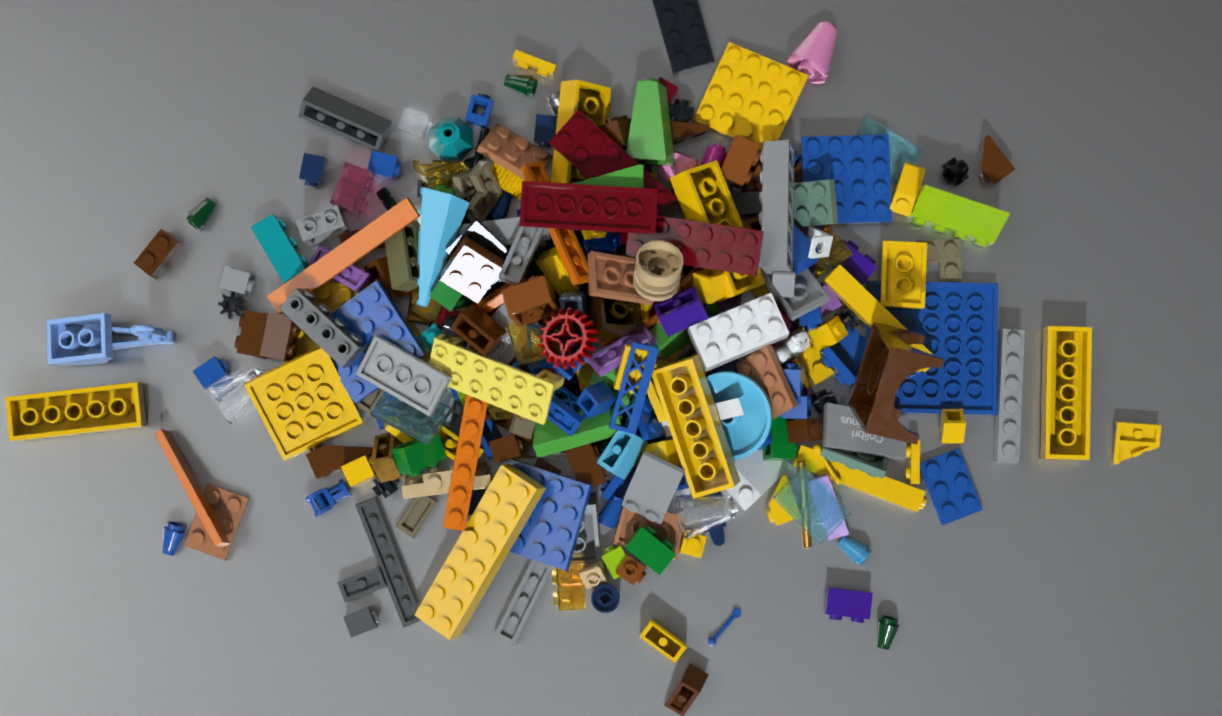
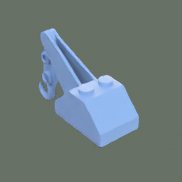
(89, 339)

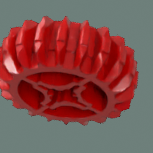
(567, 347)

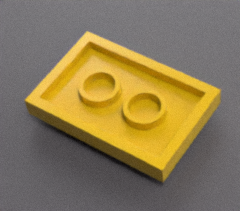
(903, 274)

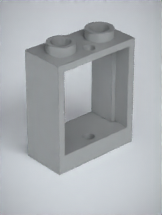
(327, 228)

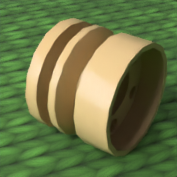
(657, 270)

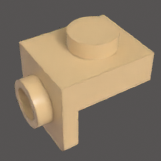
(594, 574)

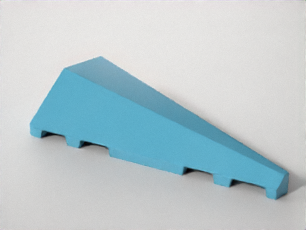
(440, 223)

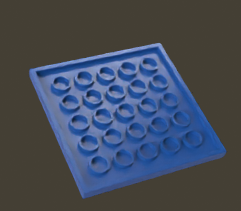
(961, 329)

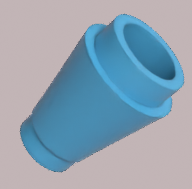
(854, 549)

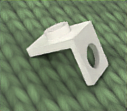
(820, 240)

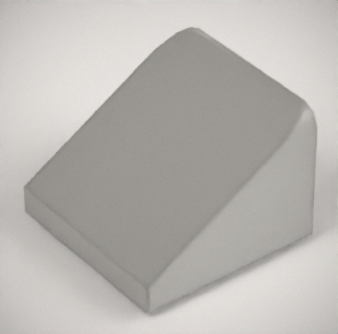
(783, 284)

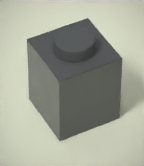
(361, 621)

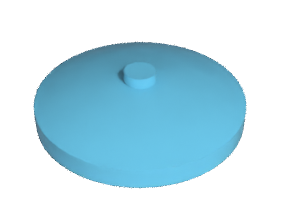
(750, 430)

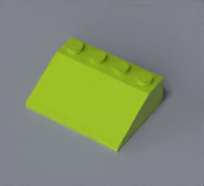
(958, 216)

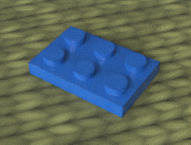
(950, 486)

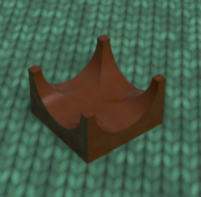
(883, 368)

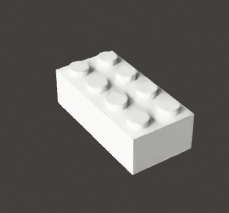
(738, 332)

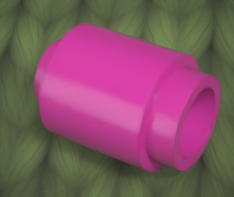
(714, 153)

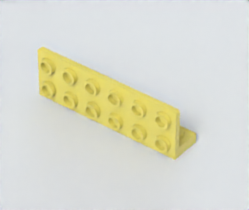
(495, 381)

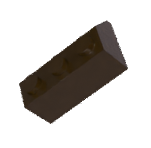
(613, 317)

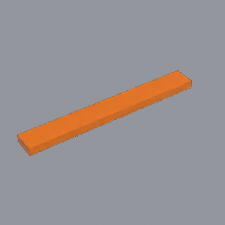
(348, 252)

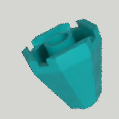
(453, 147)

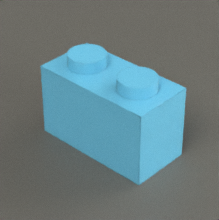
(622, 453)

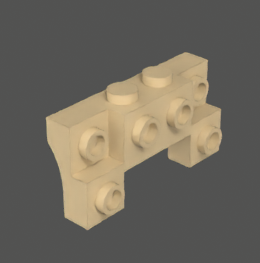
(439, 482)

